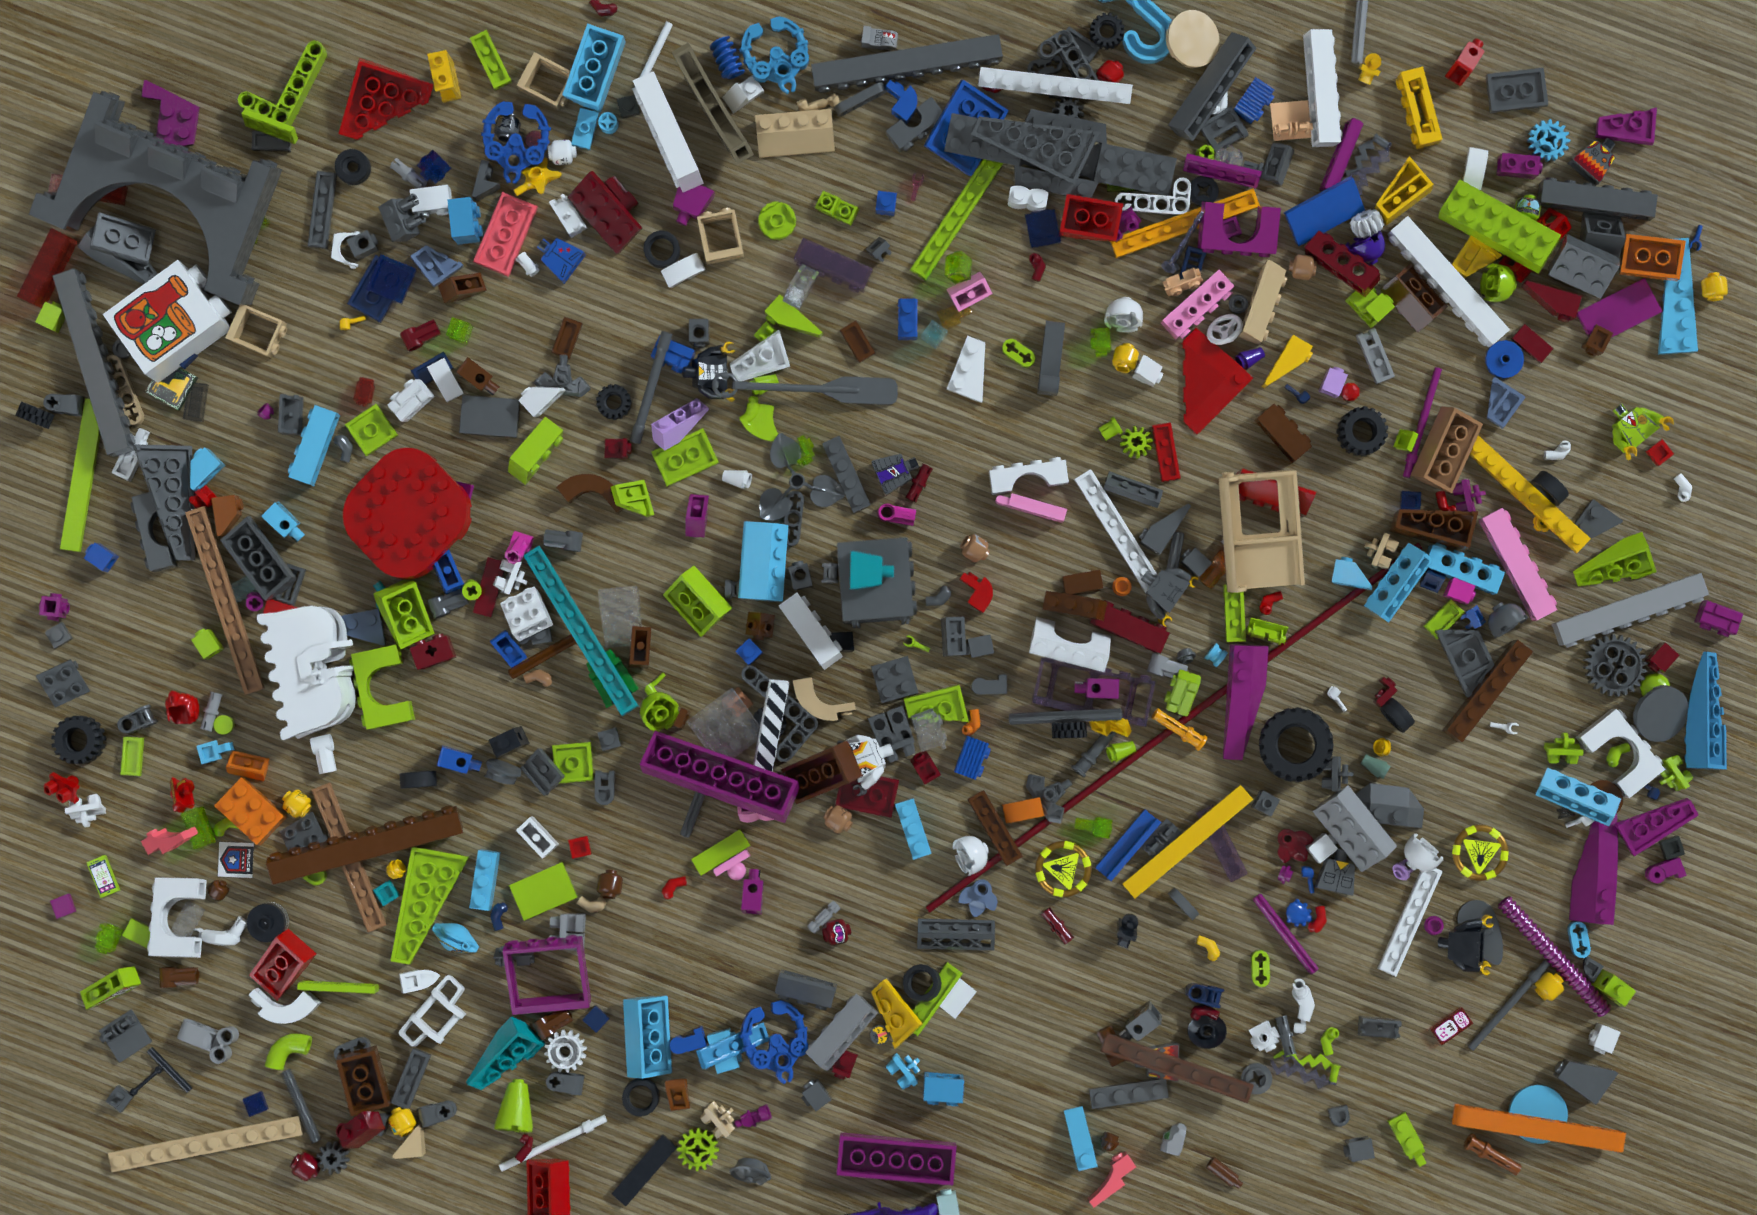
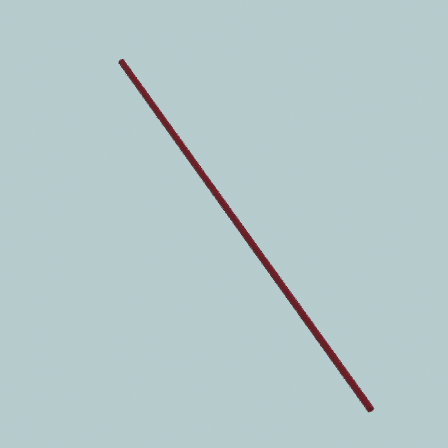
(1159, 738)

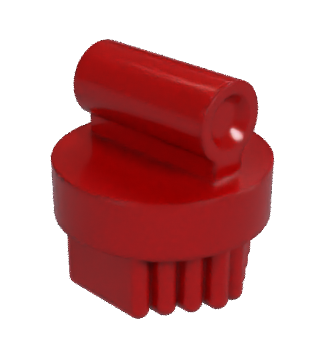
(202, 497)

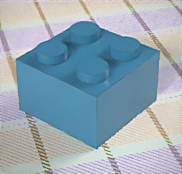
(464, 220)
(943, 1088)

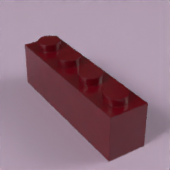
(1133, 629)

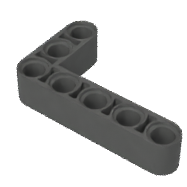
(799, 720)

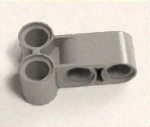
(208, 1038)

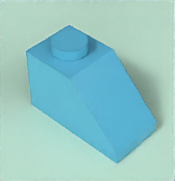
(204, 468)
(1349, 574)

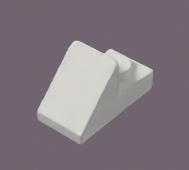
(742, 94)

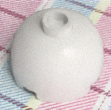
(1124, 315)
(971, 854)
(1421, 854)

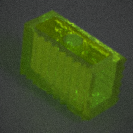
(198, 819)

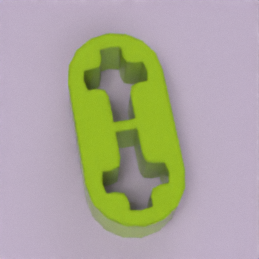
(1015, 356)
(1265, 967)

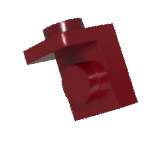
(617, 448)
(1382, 695)
(925, 767)
(844, 1065)

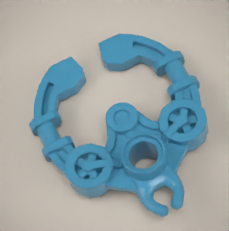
(778, 59)

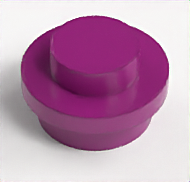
(1285, 874)
(1433, 925)

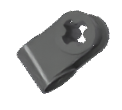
(67, 404)
(140, 719)
(569, 1082)
(433, 1113)

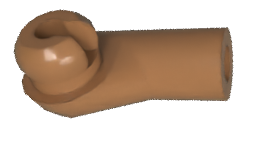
(539, 675)

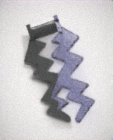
(1383, 157)
(1171, 265)

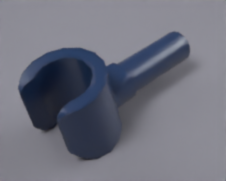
(1301, 397)
(1653, 792)

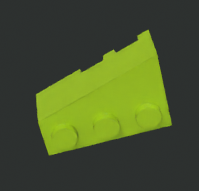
(535, 450)

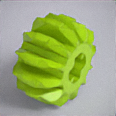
(1132, 436)

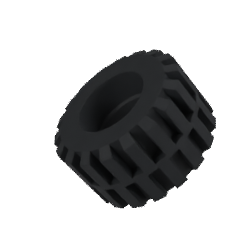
(1377, 426)
(63, 735)

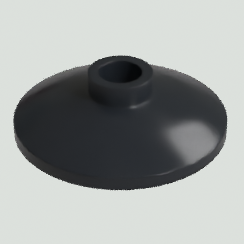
(1204, 1025)

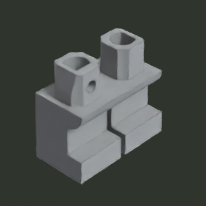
(567, 923)

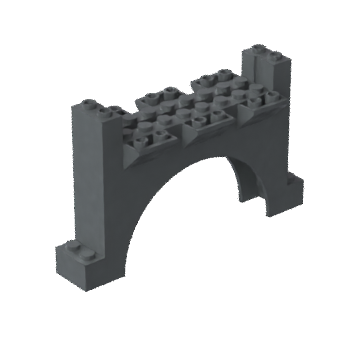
(221, 199)

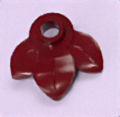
(1295, 847)

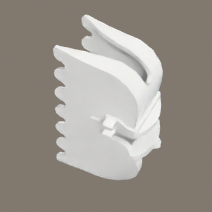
(301, 647)

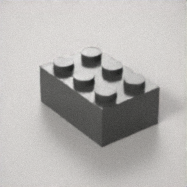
(1584, 266)

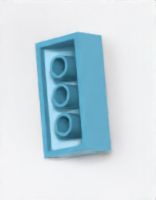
(594, 67)
(763, 561)
(647, 1036)

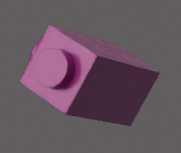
(1518, 166)

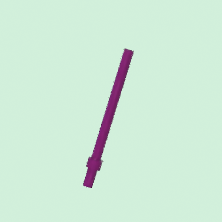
(1412, 457)

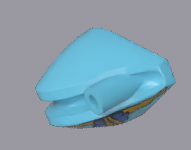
(455, 938)

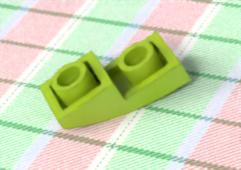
(836, 208)

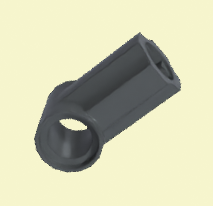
(568, 540)
(443, 604)

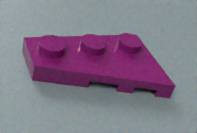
(1631, 127)

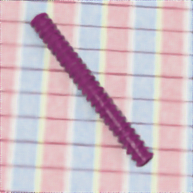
(1554, 956)

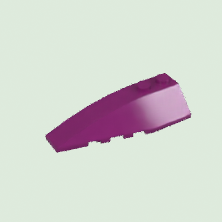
(1244, 693)
(1596, 877)

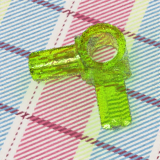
(1099, 826)

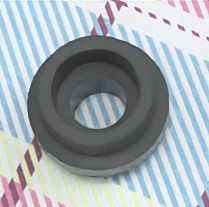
(1244, 304)
(1186, 656)

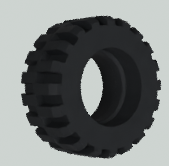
(1296, 718)

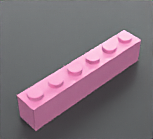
(1517, 564)

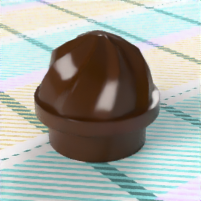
(1109, 1141)

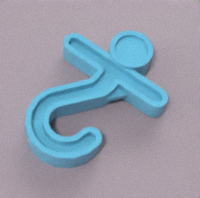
(1159, 21)

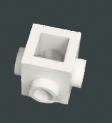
(1257, 1036)

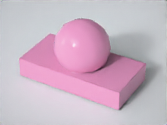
(734, 867)

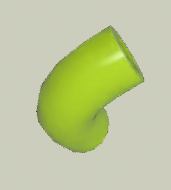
(284, 1047)

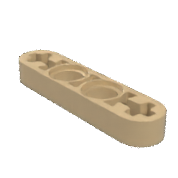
(127, 388)

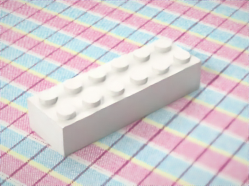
(666, 132)

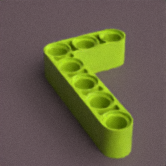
(290, 90)

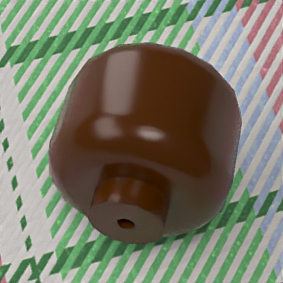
(218, 890)

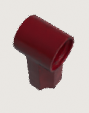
(621, 194)
(416, 336)

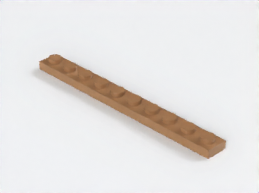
(225, 600)

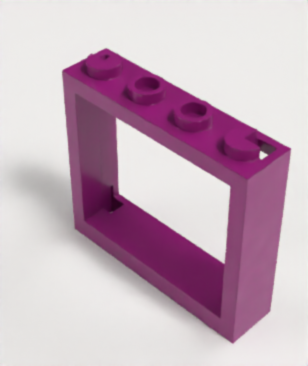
(546, 1003)

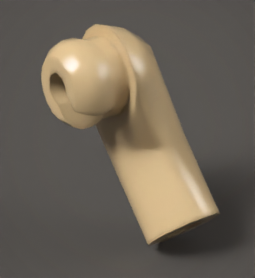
(593, 906)

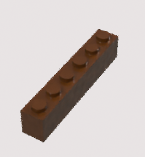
(1487, 691)

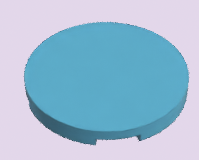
(1539, 1102)

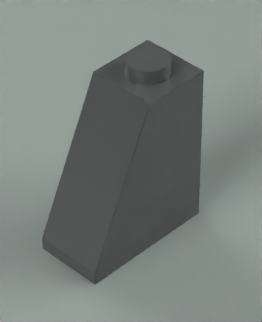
(1585, 1079)

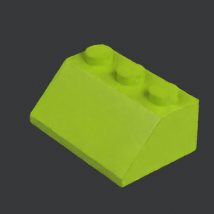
(697, 601)

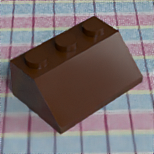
(1414, 298)

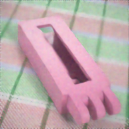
(1033, 507)

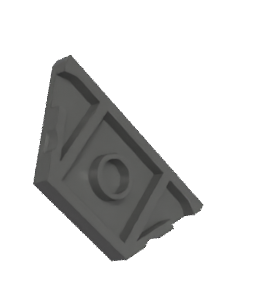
(1467, 656)

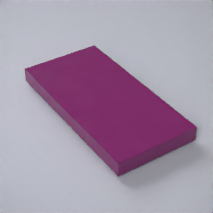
(1621, 309)

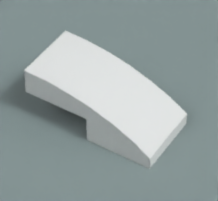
(1475, 167)
(682, 270)
(445, 380)

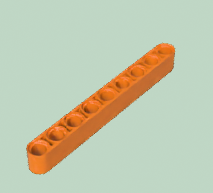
(1538, 1128)

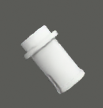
(528, 265)

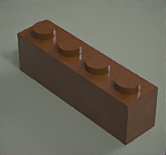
(1443, 527)

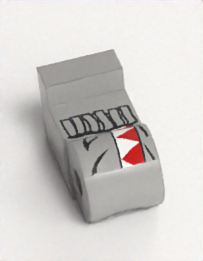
(879, 39)

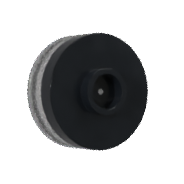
(267, 921)

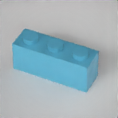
(913, 828)
(484, 880)

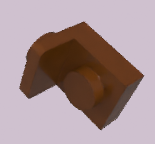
(1597, 341)

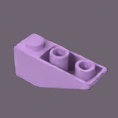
(676, 425)

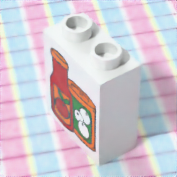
(169, 320)

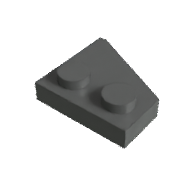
(1596, 519)

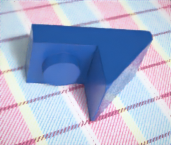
(508, 648)

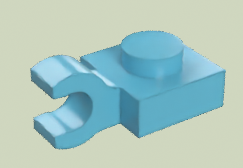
(212, 751)

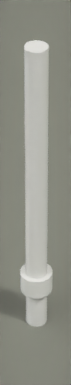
(586, 1126)

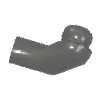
(346, 447)
(941, 597)

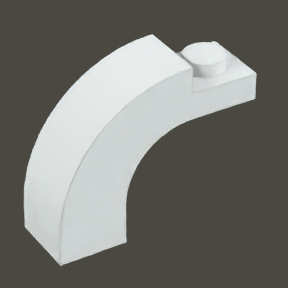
(282, 1014)

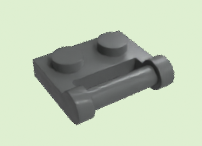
(1219, 125)

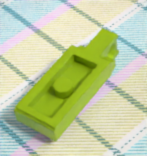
(1407, 1138)

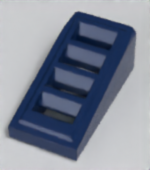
(1200, 260)

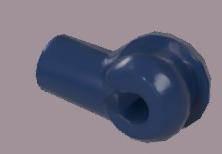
(496, 914)

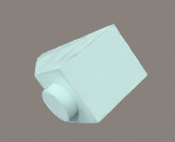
(947, 1202)

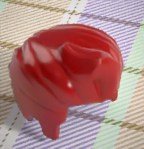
(182, 708)

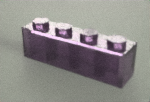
(833, 265)

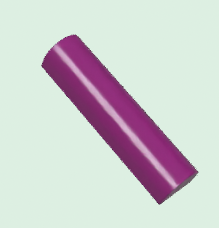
(1342, 154)

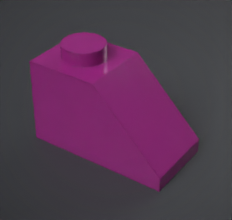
(696, 516)

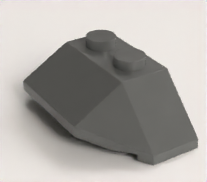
(1392, 805)

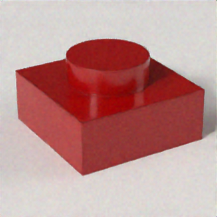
(1659, 452)
(579, 847)

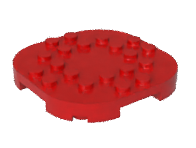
(406, 513)

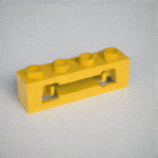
(1408, 83)

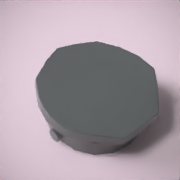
(502, 771)

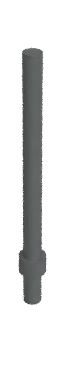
(1533, 977)

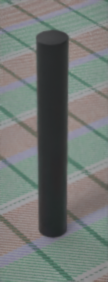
(170, 1070)

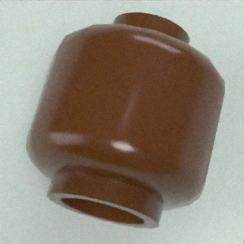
(609, 884)

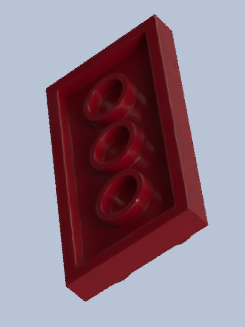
(604, 212)

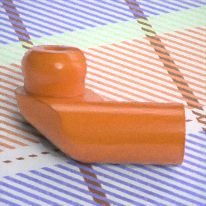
(974, 723)

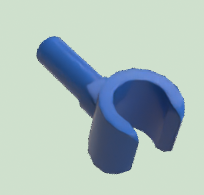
(1696, 238)
(1308, 872)

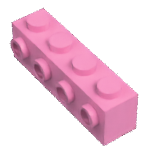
(1197, 304)

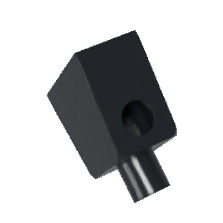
(508, 742)

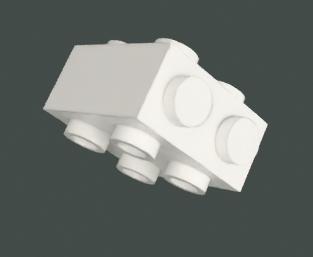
(526, 613)

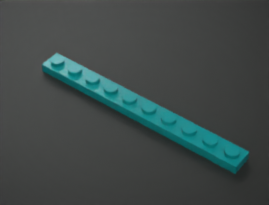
(581, 631)

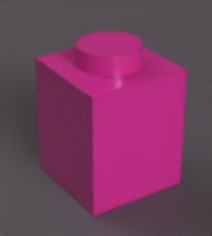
(1459, 591)

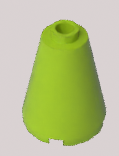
(515, 1109)

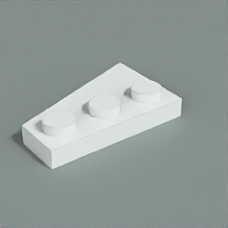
(969, 371)

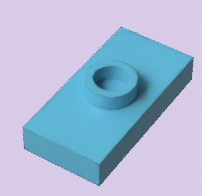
(585, 128)

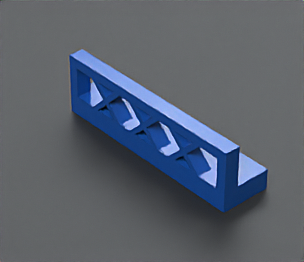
(1127, 845)

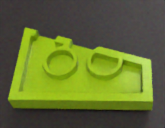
(944, 701)

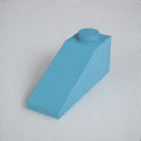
(1080, 1138)

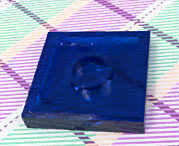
(391, 279)

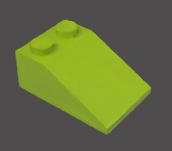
(404, 612)

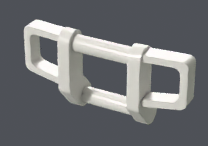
(435, 995)

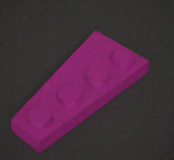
(1650, 827)

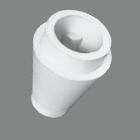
(738, 478)

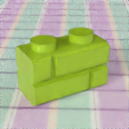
(1182, 692)

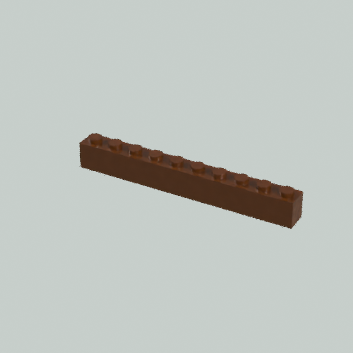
(364, 845)

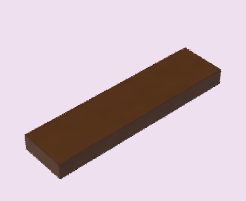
(995, 828)

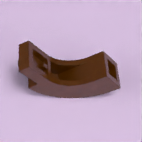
(585, 483)

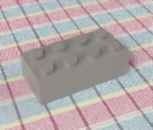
(1354, 828)

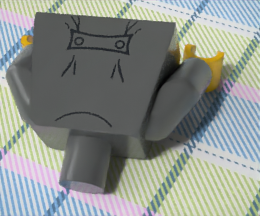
(1166, 590)

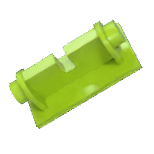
(1262, 629)

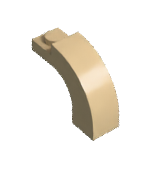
(807, 698)

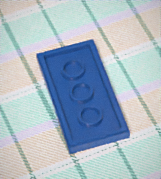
(1324, 210)

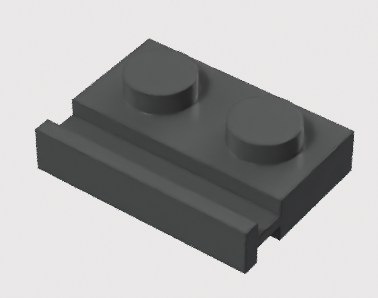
(542, 772)

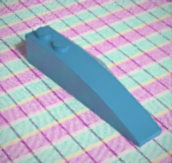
(1704, 729)

